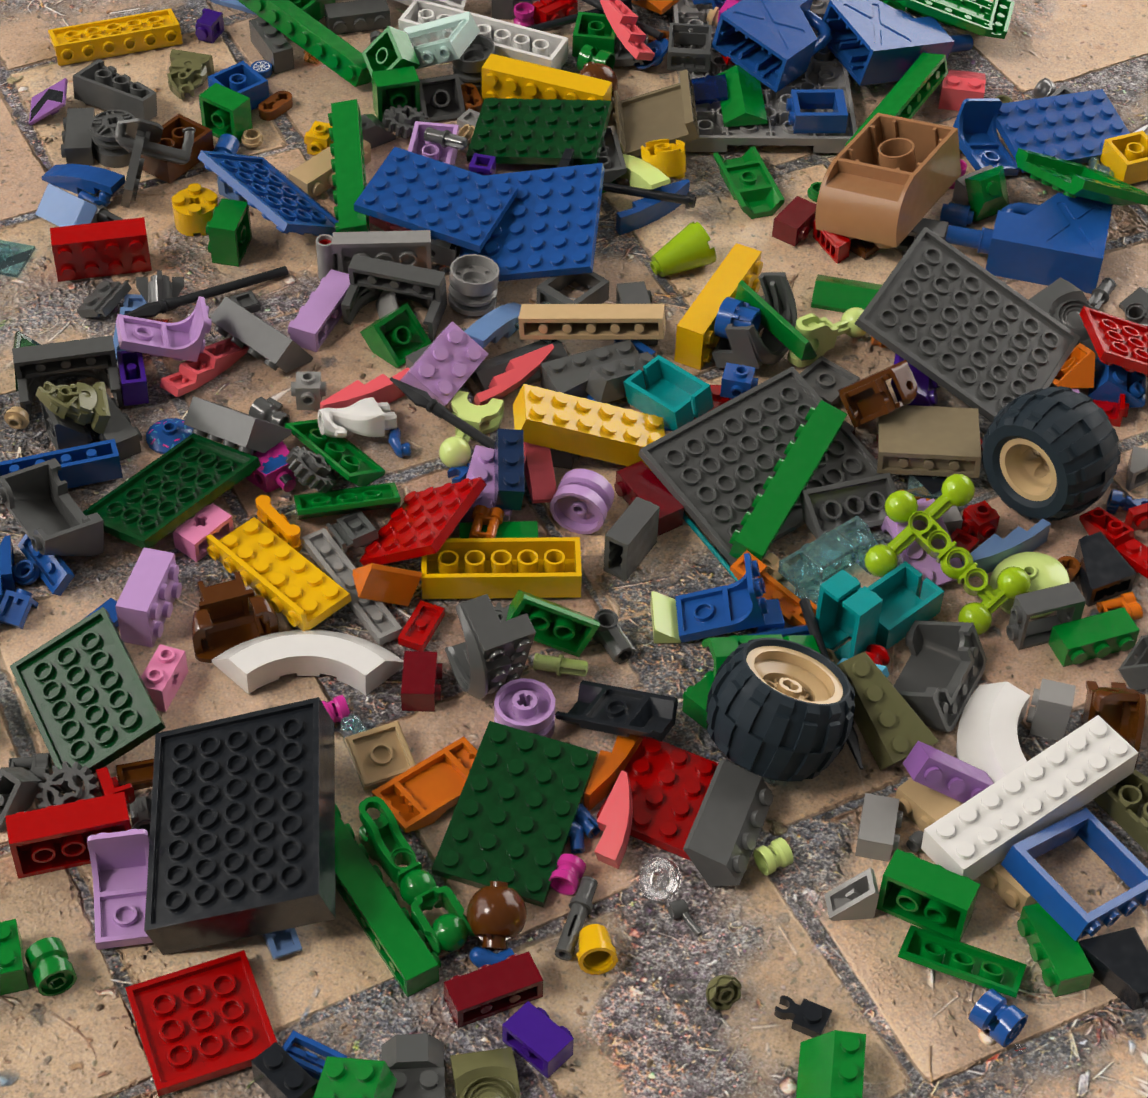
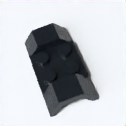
(622, 711)

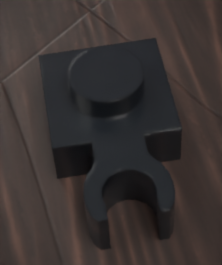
(807, 1018)

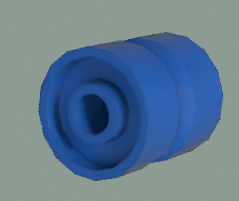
(996, 1016)

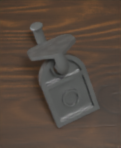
(146, 136)

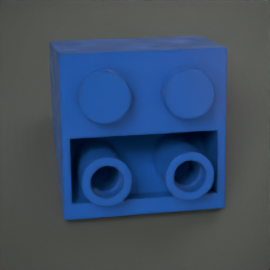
(1113, 380)

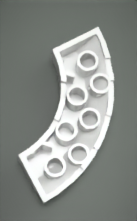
(308, 654)
(989, 729)

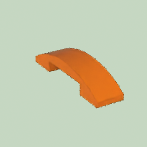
(774, 590)

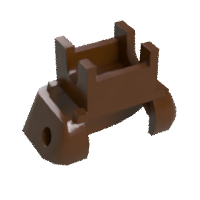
(871, 397)
(226, 618)
(1119, 708)

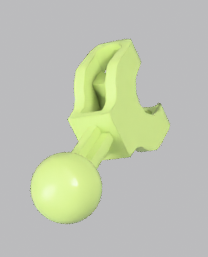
(823, 333)
(485, 418)

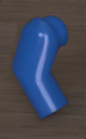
(103, 199)
(395, 442)
(482, 956)

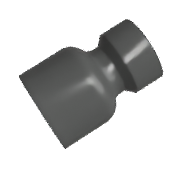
(269, 410)

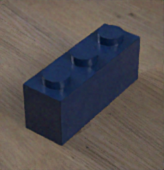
(509, 469)

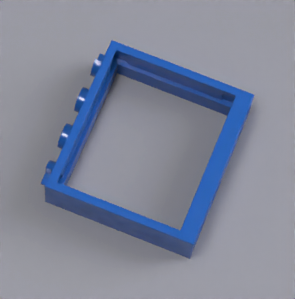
(1053, 898)

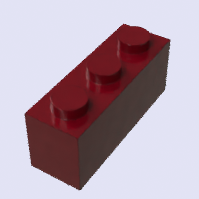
(640, 482)
(493, 989)

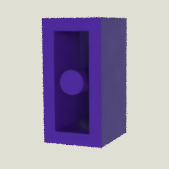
(132, 378)
(538, 1039)

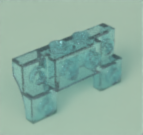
(826, 557)

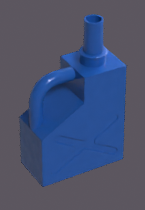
(771, 38)
(884, 42)
(1043, 241)

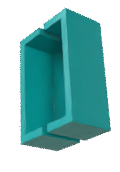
(669, 393)
(901, 603)
(847, 612)

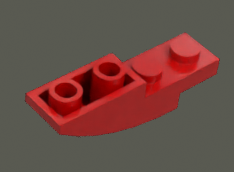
(1119, 535)

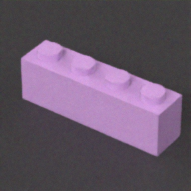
(320, 312)

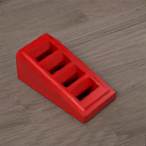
(834, 244)

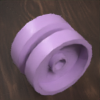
(582, 501)
(526, 706)

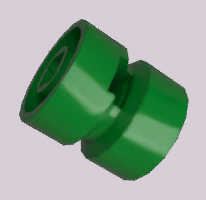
(593, 54)
(50, 966)

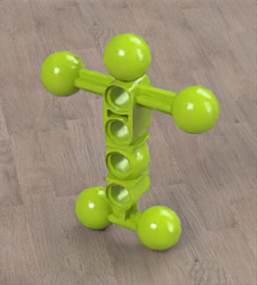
(903, 508)

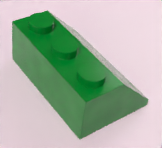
(554, 624)
(832, 1066)

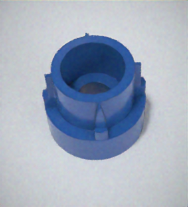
(736, 313)

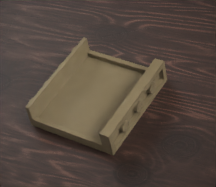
(656, 115)
(929, 441)

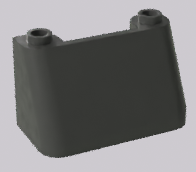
(49, 513)
(941, 671)

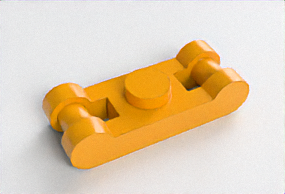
(278, 522)

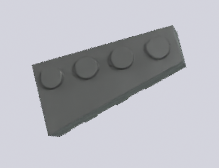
(111, 91)
(572, 372)

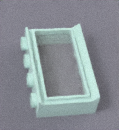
(442, 38)

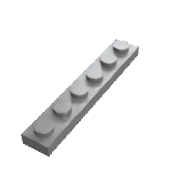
(339, 568)

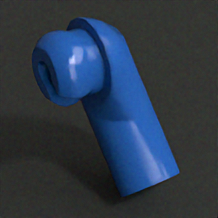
(577, 839)

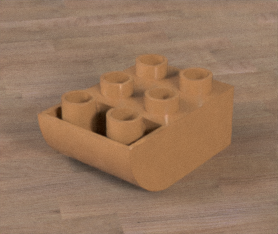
(887, 179)

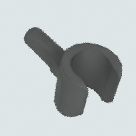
(915, 841)
(680, 909)

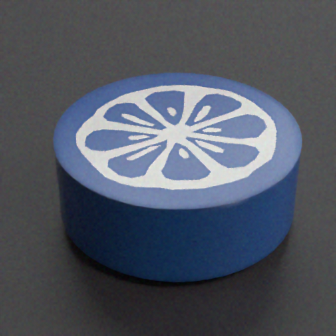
(263, 68)

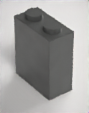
(631, 538)

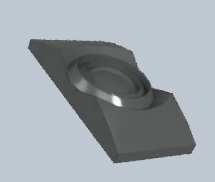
(1064, 303)

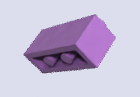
(945, 773)

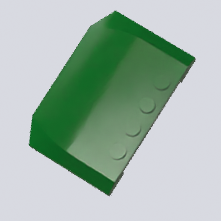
(977, 16)
(1078, 180)

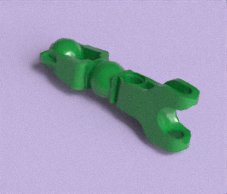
(415, 885)

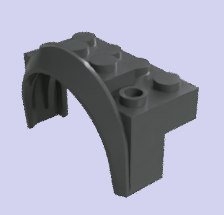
(372, 276)
(744, 342)
(63, 359)
(486, 638)

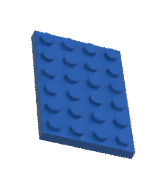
(1061, 125)
(270, 193)
(437, 198)

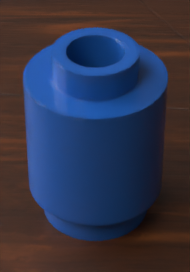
(227, 144)
(957, 214)

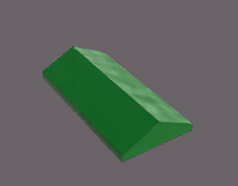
(744, 101)
(842, 294)
(777, 324)
(338, 453)
(347, 500)
(962, 961)

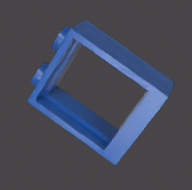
(817, 121)

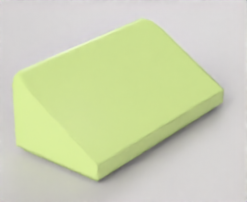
(664, 619)

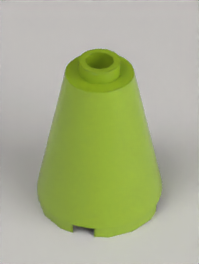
(684, 252)

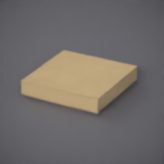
(379, 754)

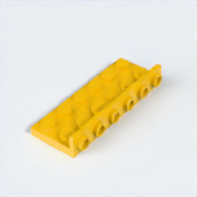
(115, 36)
(279, 574)

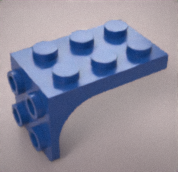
(979, 135)
(723, 607)

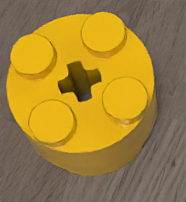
(666, 156)
(193, 209)

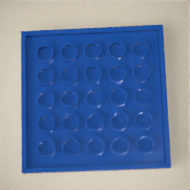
(548, 224)

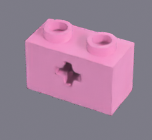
(191, 535)
(165, 675)

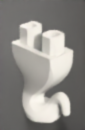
(363, 418)

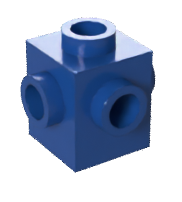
(737, 380)

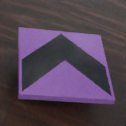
(48, 101)

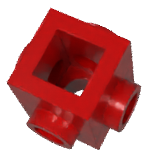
(980, 521)

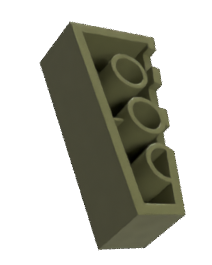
(883, 714)
(1129, 806)

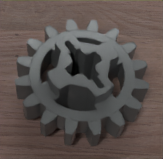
(402, 120)
(311, 469)
(66, 781)

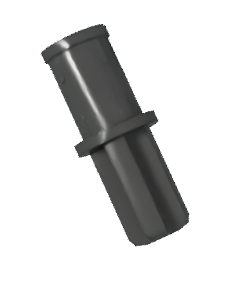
(445, 138)
(1101, 294)

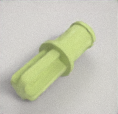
(560, 665)

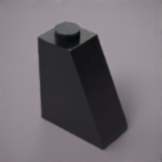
(1102, 569)
(1120, 965)

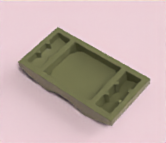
(485, 1074)

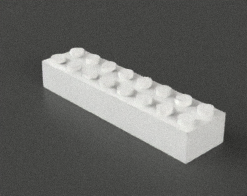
(509, 38)
(1030, 799)

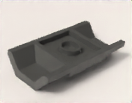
(416, 1064)

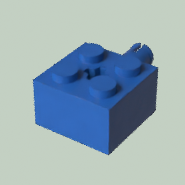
(244, 81)

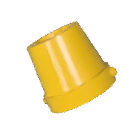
(596, 950)

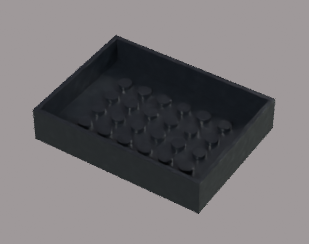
(242, 827)

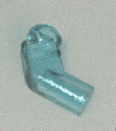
(1094, 164)
(353, 724)

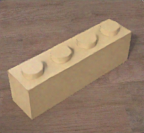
(316, 173)

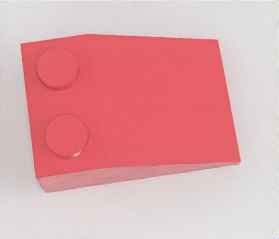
(959, 86)

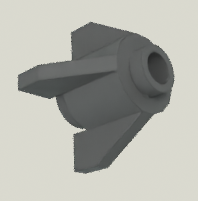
(159, 287)

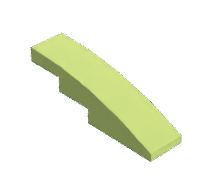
(643, 174)

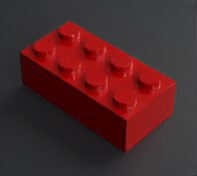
(100, 249)
(58, 834)

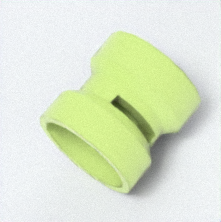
(773, 856)

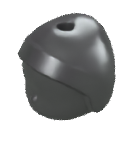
(1044, 88)

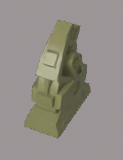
(188, 71)
(79, 402)

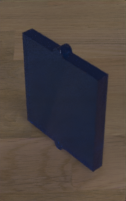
(710, 89)

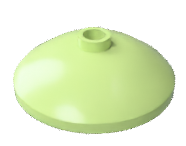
(1044, 573)

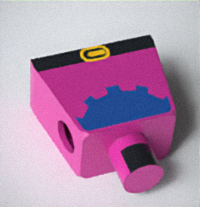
(273, 470)

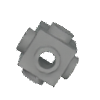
(308, 385)

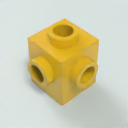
(317, 138)

